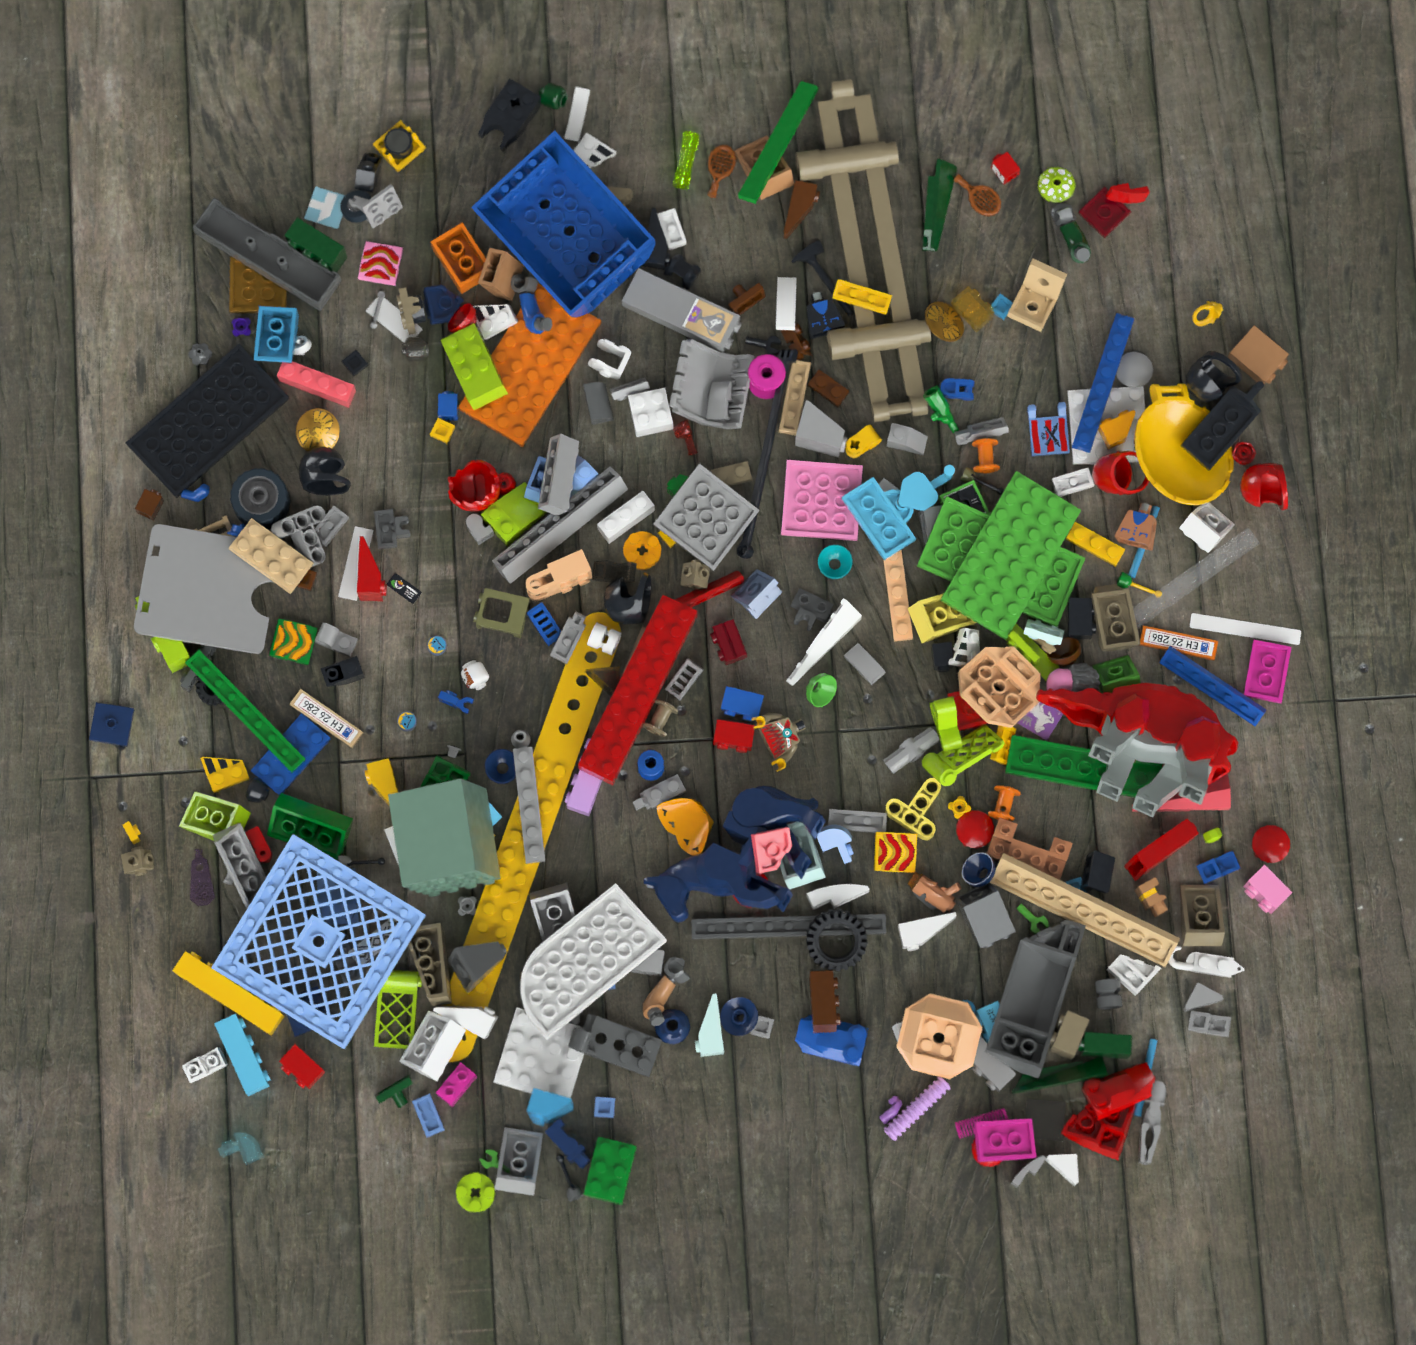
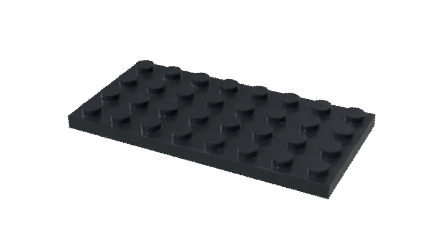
(207, 420)

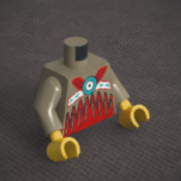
(779, 736)

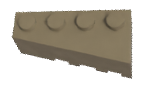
(431, 960)

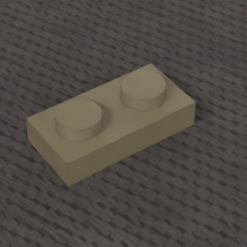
(734, 473)

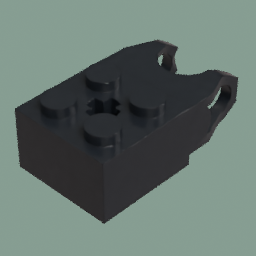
(507, 119)

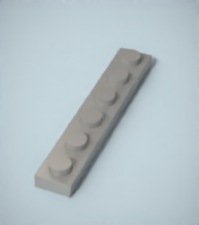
(528, 805)

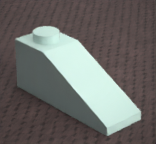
(710, 1034)

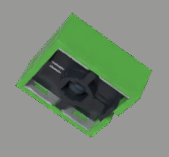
(968, 495)

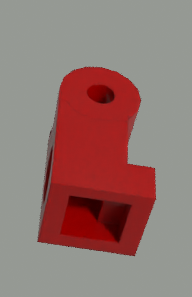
(260, 845)

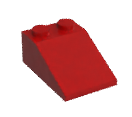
(369, 582)

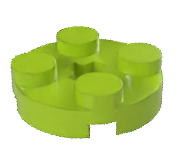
(486, 1193)

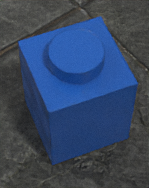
(448, 406)

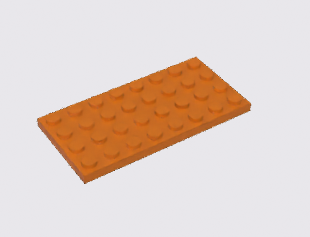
(533, 368)

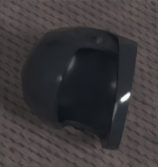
(1207, 381)
(318, 472)
(627, 608)

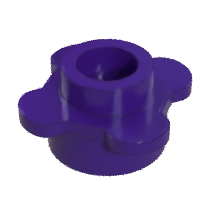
(237, 322)

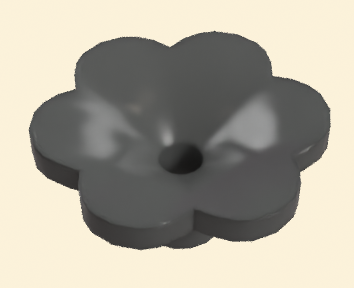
(203, 356)

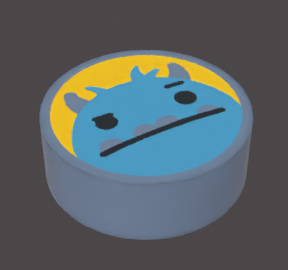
(436, 645)
(407, 721)

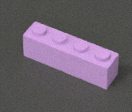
(583, 792)

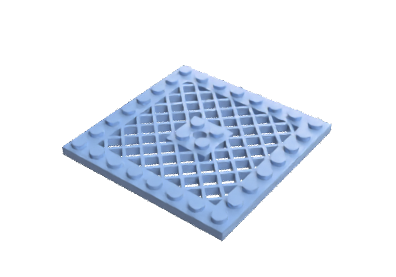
(256, 914)

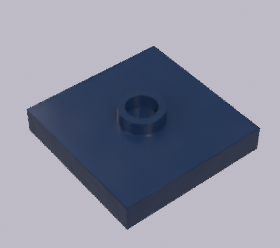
(111, 724)

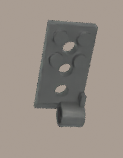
(585, 1043)

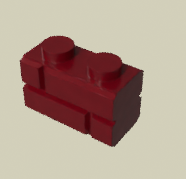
(729, 642)

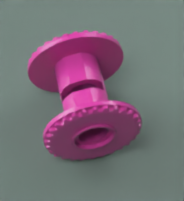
(765, 366)

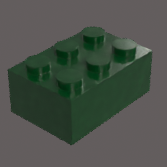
(315, 245)

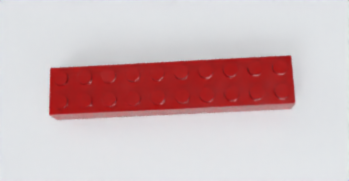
(637, 690)

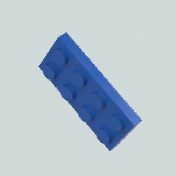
(306, 739)

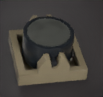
(412, 308)

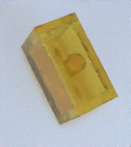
(973, 308)

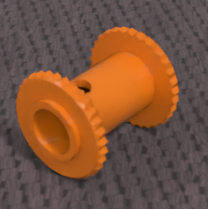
(985, 455)
(1004, 801)

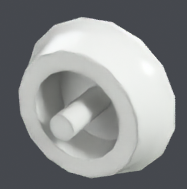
(302, 345)

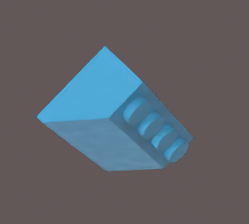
(548, 1107)

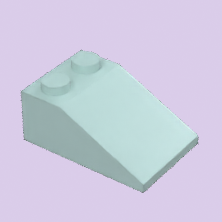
(807, 844)

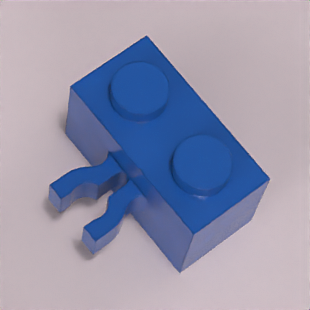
(741, 703)

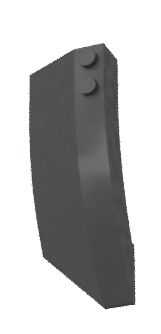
(1034, 997)

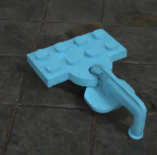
(885, 519)

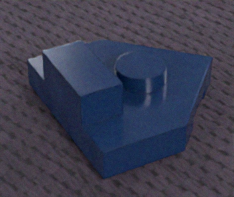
(440, 304)

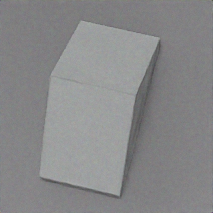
(1201, 997)

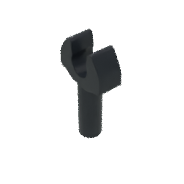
(765, 343)

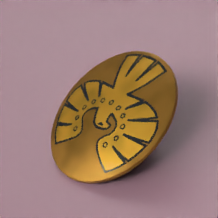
(944, 321)
(317, 429)

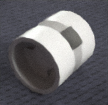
(598, 635)

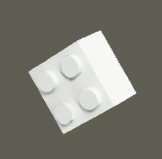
(650, 412)

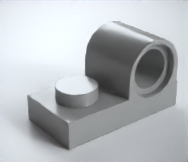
(335, 640)

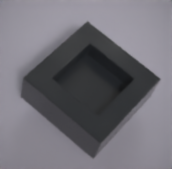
(354, 363)

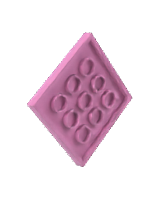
(814, 500)

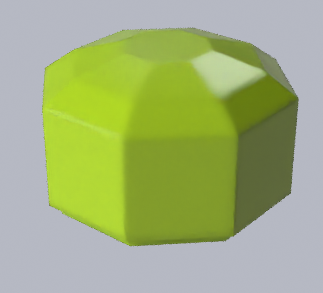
(1212, 835)

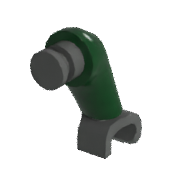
(1072, 233)

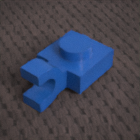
(451, 699)

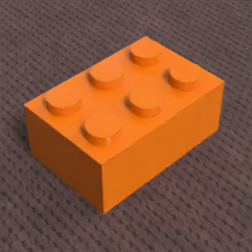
(460, 257)

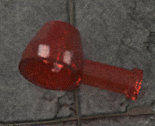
(683, 431)

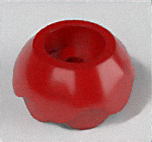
(1249, 450)
(510, 483)

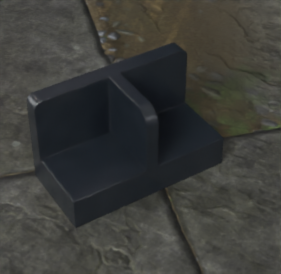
(1097, 872)

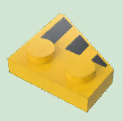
(224, 772)

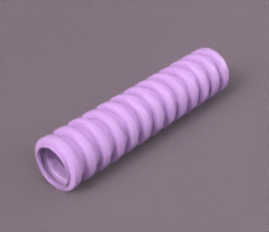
(917, 1108)

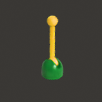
(1125, 581)

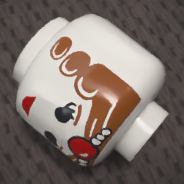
(474, 675)

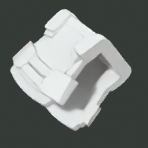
(604, 369)

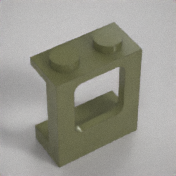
(517, 615)

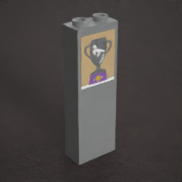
(681, 311)

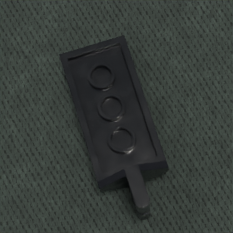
(1222, 425)

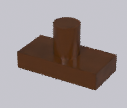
(746, 299)

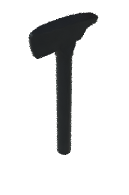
(809, 255)

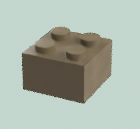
(1069, 1035)

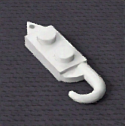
(1207, 964)

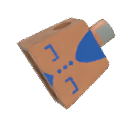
(1138, 528)

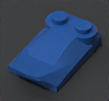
(842, 1046)

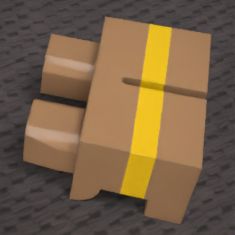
(1150, 899)

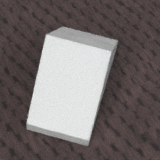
(1066, 1166)

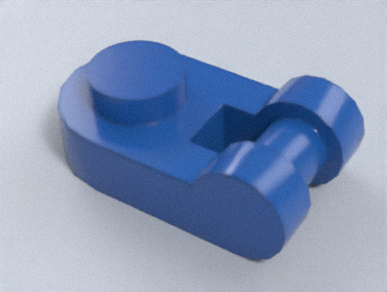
(950, 389)

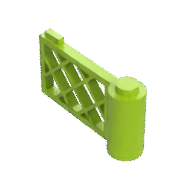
(944, 767)
(402, 983)

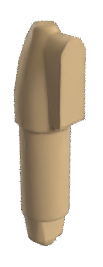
(1045, 646)

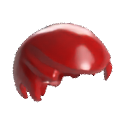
(474, 486)

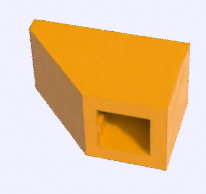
(1116, 430)

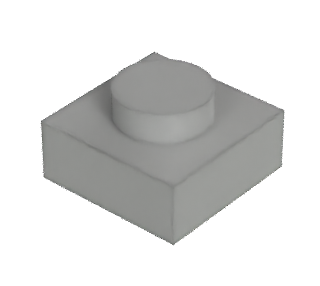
(763, 1027)

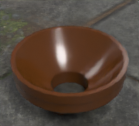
(1069, 648)

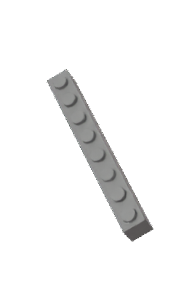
(558, 528)

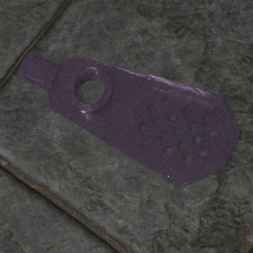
(201, 877)

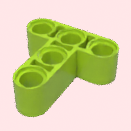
(945, 720)

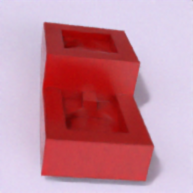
(1123, 194)

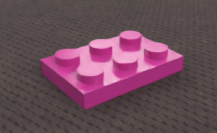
(1267, 671)
(1004, 1140)

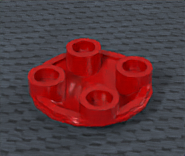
(975, 829)
(1270, 844)

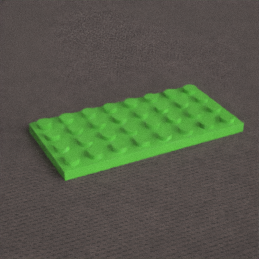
(953, 537)
(1010, 555)

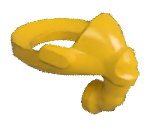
(1214, 312)

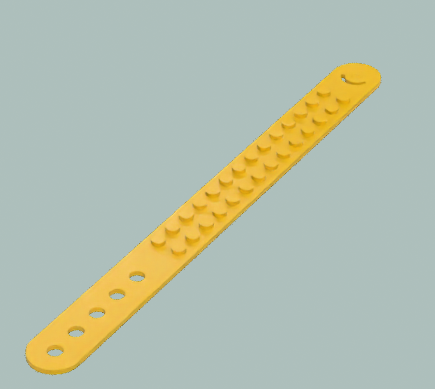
(553, 763)

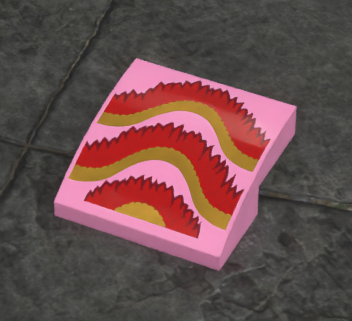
(380, 263)

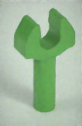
(1031, 918)
(494, 1163)

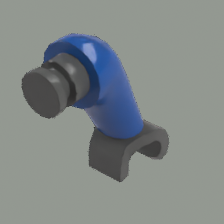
(533, 319)

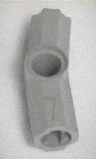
(911, 750)

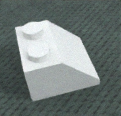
(1206, 526)

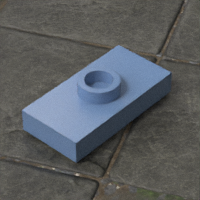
(428, 1115)

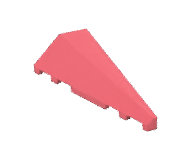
(1216, 798)

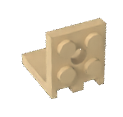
(1039, 289)

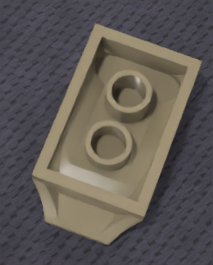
(1114, 618)

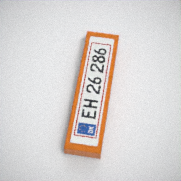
(1183, 643)

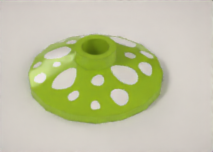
(1052, 192)

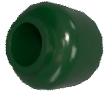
(553, 96)

